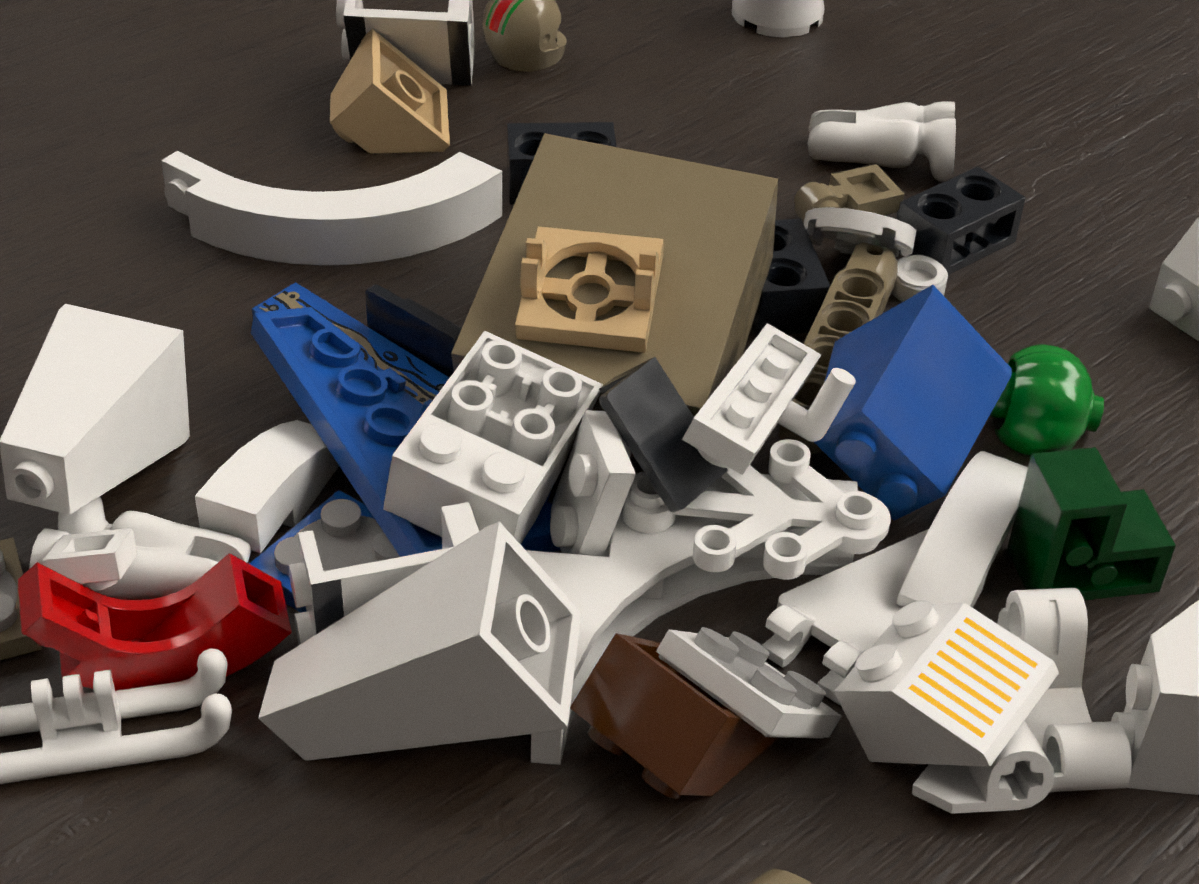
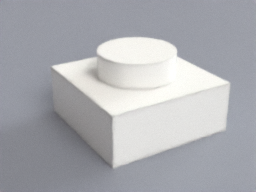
(93, 557)

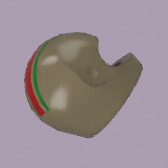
(524, 33)

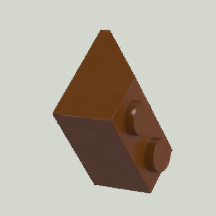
(664, 721)

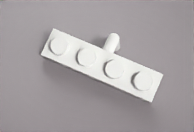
(759, 396)

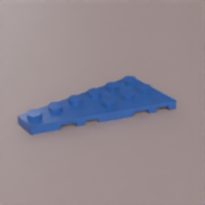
(357, 415)

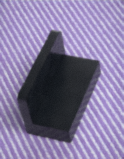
(412, 327)
(652, 424)

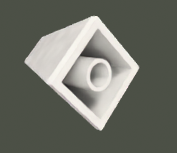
(94, 409)
(440, 658)

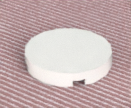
(854, 226)

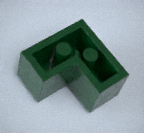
(1086, 532)

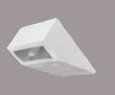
(491, 439)

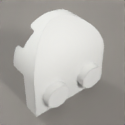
(591, 488)

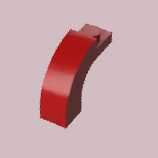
(155, 638)

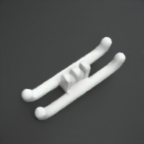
(85, 728)

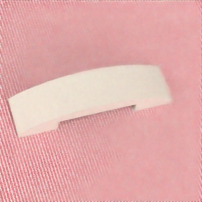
(966, 533)

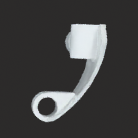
(1057, 741)

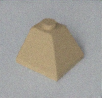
(389, 102)

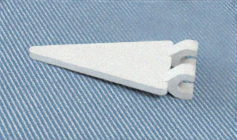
(842, 610)

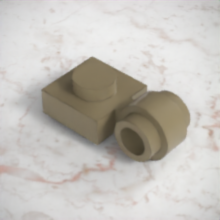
(856, 189)

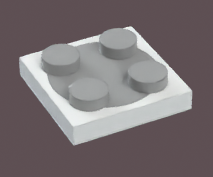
(742, 680)

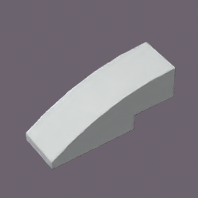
(266, 484)

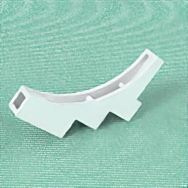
(647, 578)

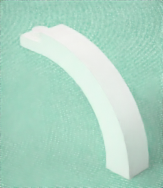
(335, 225)

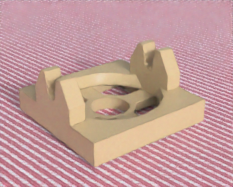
(621, 332)

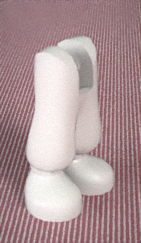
(887, 136)
(167, 551)

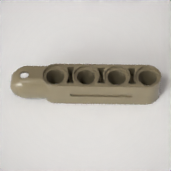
(852, 300)

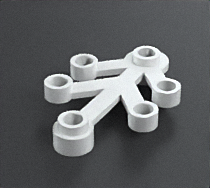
(838, 519)

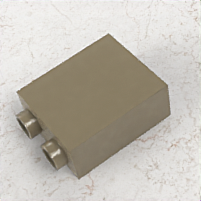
(711, 271)

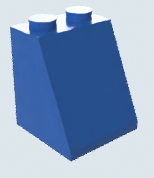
(915, 401)

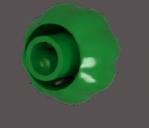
(1046, 401)

